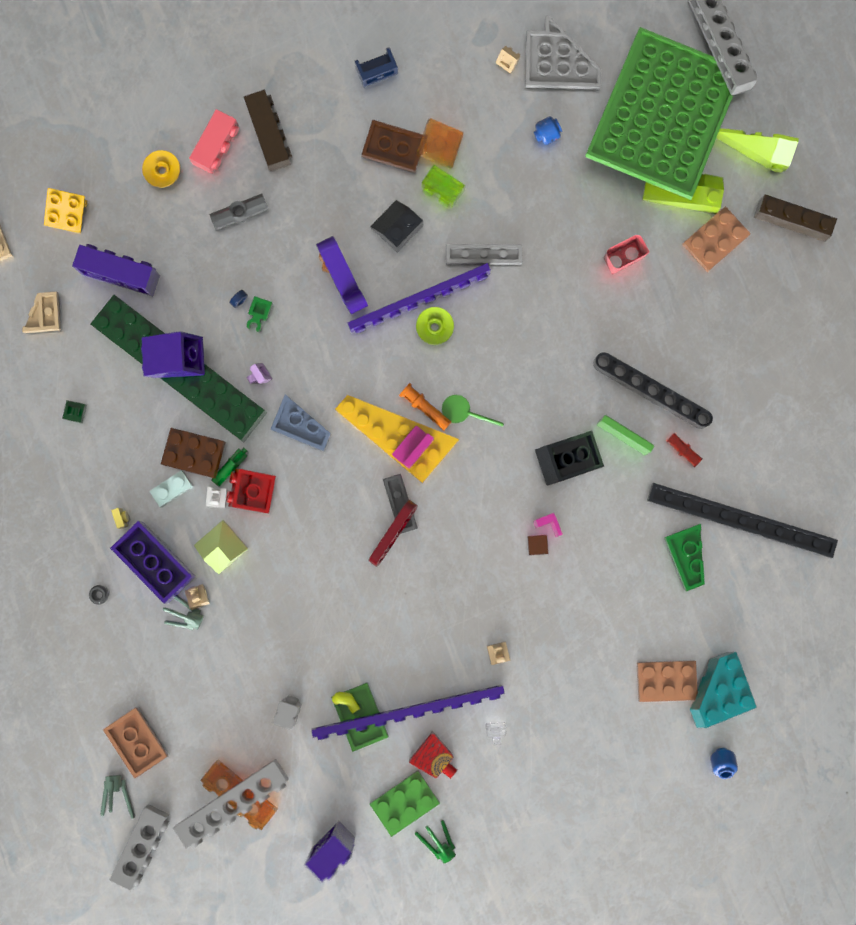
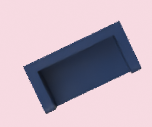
(377, 68)

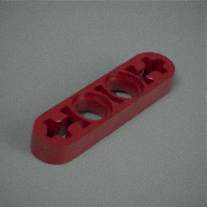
(393, 533)

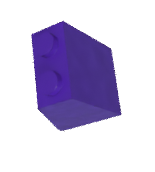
(172, 355)

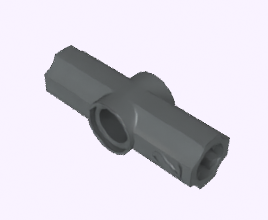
(227, 217)

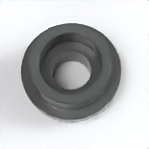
(92, 594)

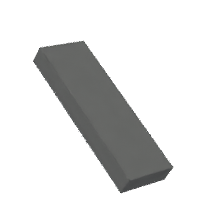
(398, 497)

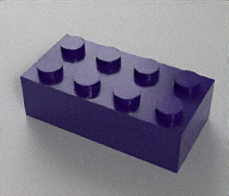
(116, 270)
(152, 562)
(330, 852)

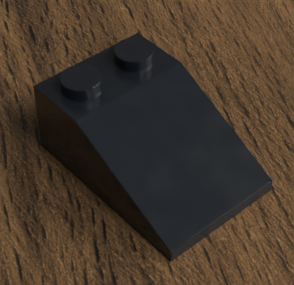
(569, 458)

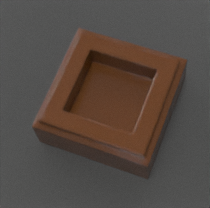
(537, 545)

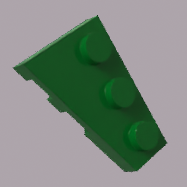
(687, 556)

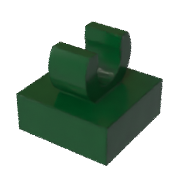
(74, 411)

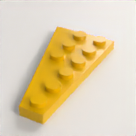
(389, 431)

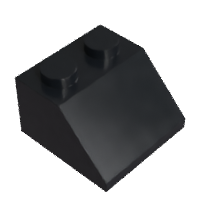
(397, 225)

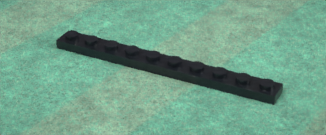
(742, 520)

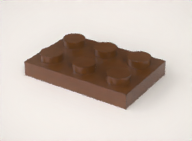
(392, 146)
(193, 453)

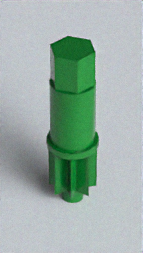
(232, 463)

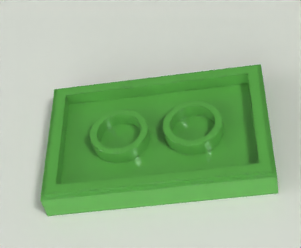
(625, 435)
(367, 704)

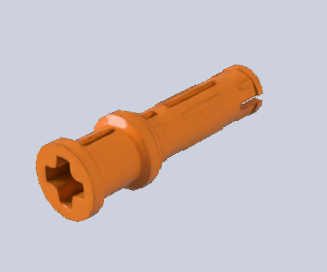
(418, 400)

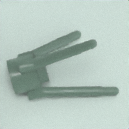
(192, 619)
(111, 785)

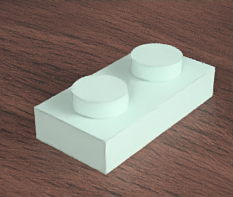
(171, 488)

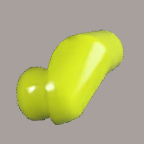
(346, 699)

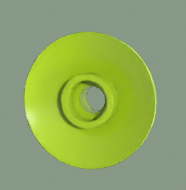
(434, 316)

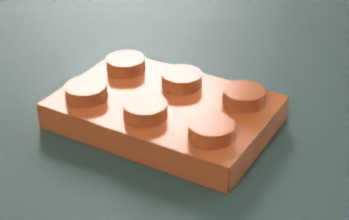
(716, 239)
(667, 681)
(135, 742)

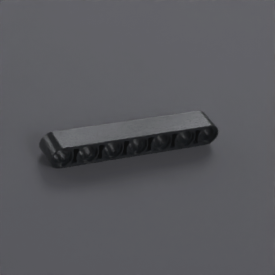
(662, 391)

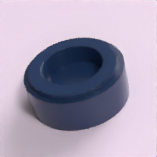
(238, 299)

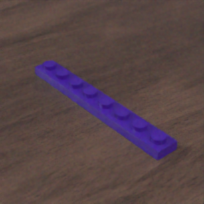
(427, 296)

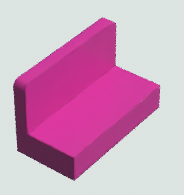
(412, 447)
(551, 518)

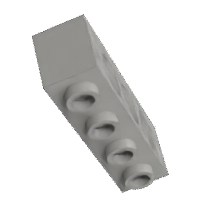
(122, 873)

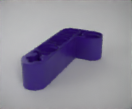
(341, 275)

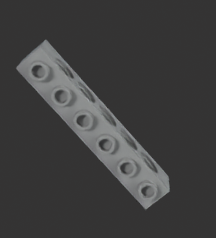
(721, 49)
(191, 837)

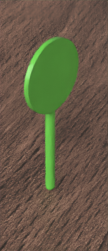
(458, 409)

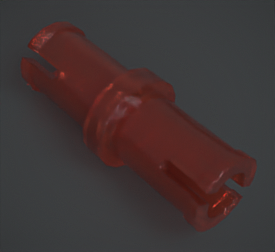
(684, 450)

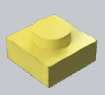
(120, 518)

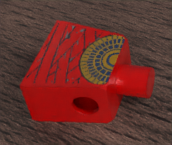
(433, 757)

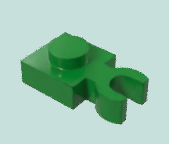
(259, 310)

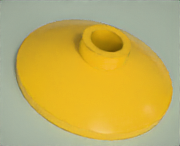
(157, 161)

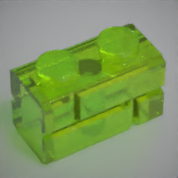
(442, 186)

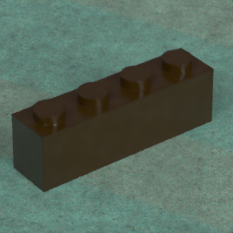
(267, 131)
(795, 218)

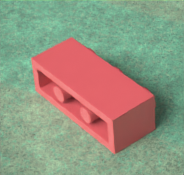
(214, 141)

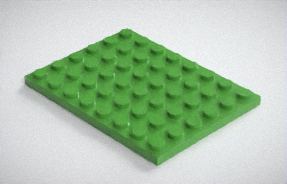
(662, 114)

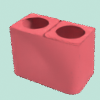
(635, 241)

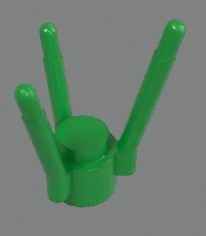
(443, 851)

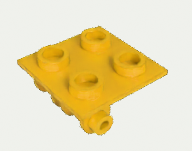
(64, 210)

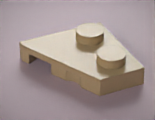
(44, 314)

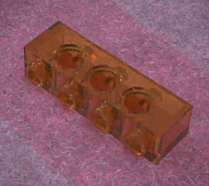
(221, 771)

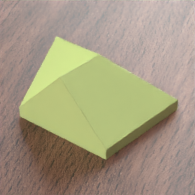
(220, 547)

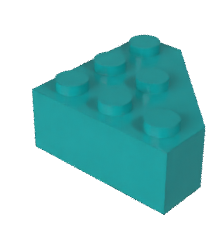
(722, 692)

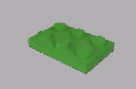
(404, 803)

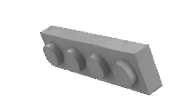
(484, 253)

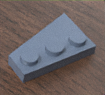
(299, 425)

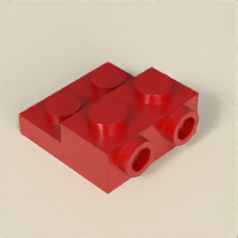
(250, 490)

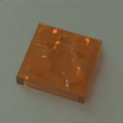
(440, 143)

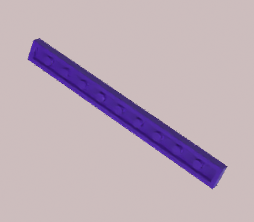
(400, 714)

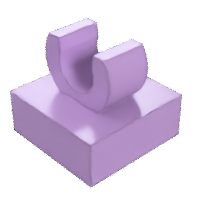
(259, 374)

